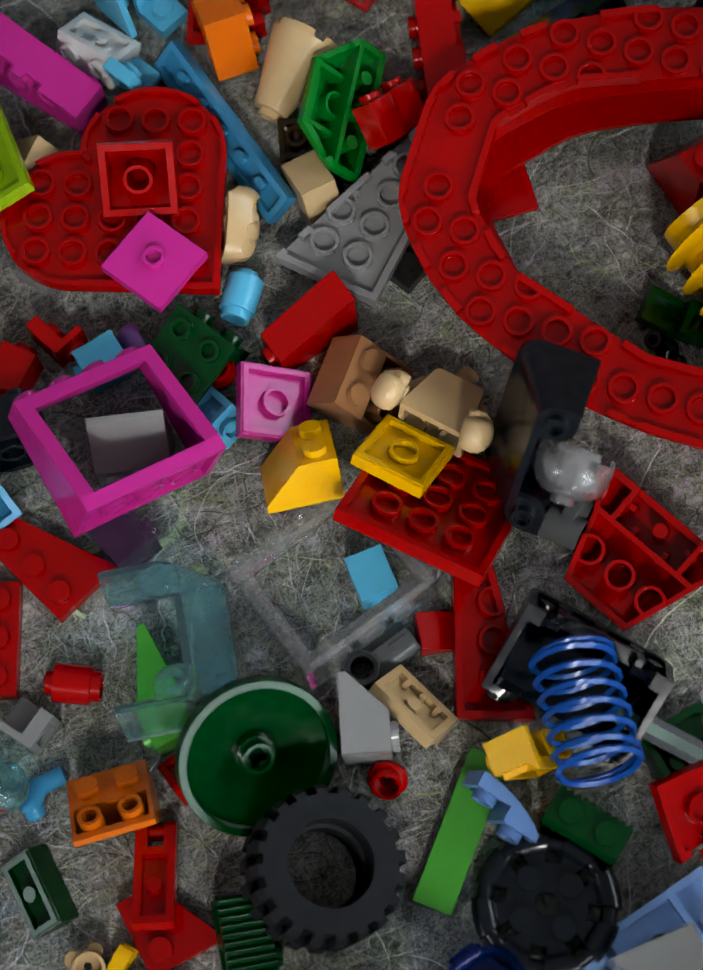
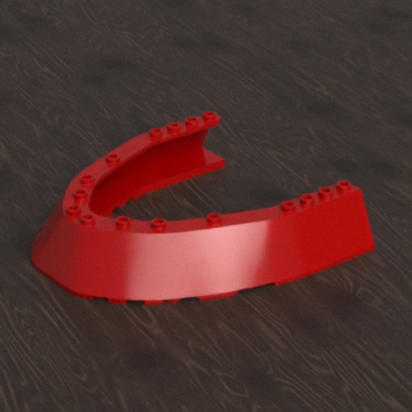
(505, 111)

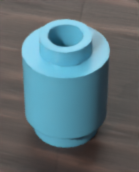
(241, 297)

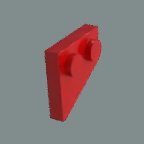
(170, 947)

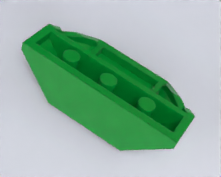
(330, 94)

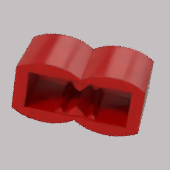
(388, 113)

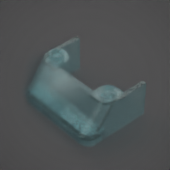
(204, 639)

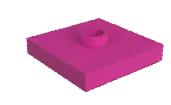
(154, 262)
(270, 400)

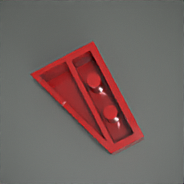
(437, 40)

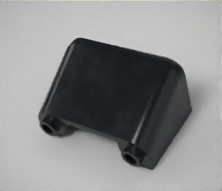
(540, 399)
(547, 619)

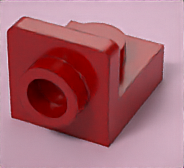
(54, 342)

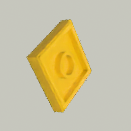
(402, 455)

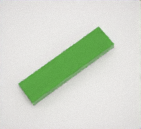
(454, 844)

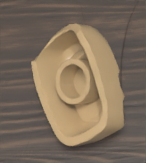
(240, 225)

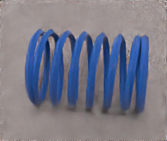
(574, 685)

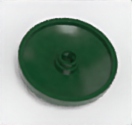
(252, 749)

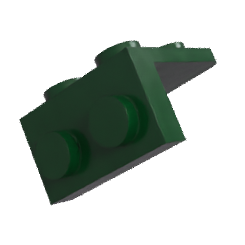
(197, 349)

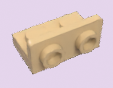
(414, 706)

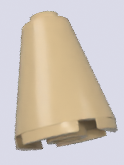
(287, 67)

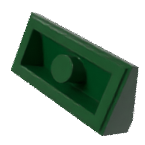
(39, 891)

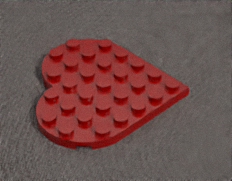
(60, 227)

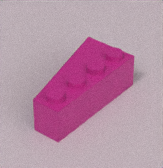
(47, 78)

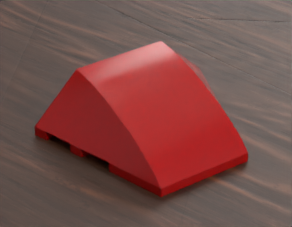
(634, 556)

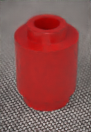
(74, 684)

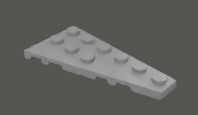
(358, 233)

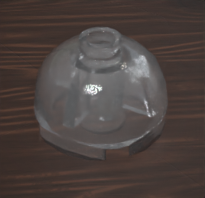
(571, 473)

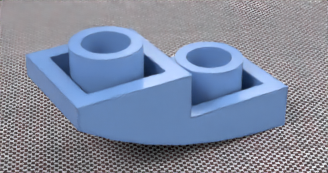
(506, 810)

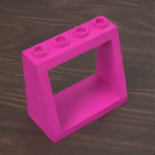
(71, 492)

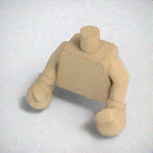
(439, 405)

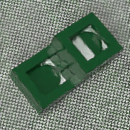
(672, 316)

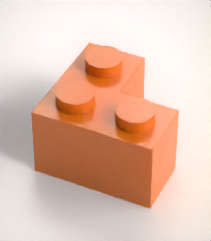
(228, 36)

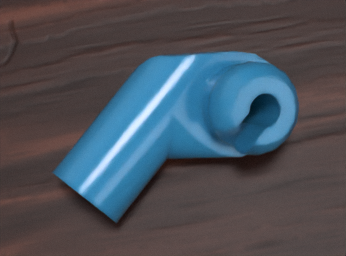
(39, 787)

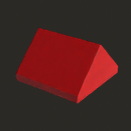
(138, 177)

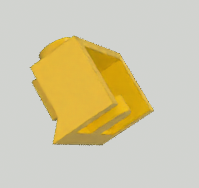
(521, 754)

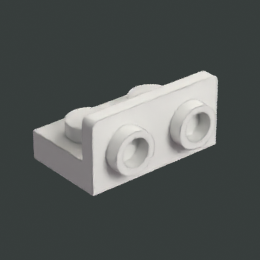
(90, 43)

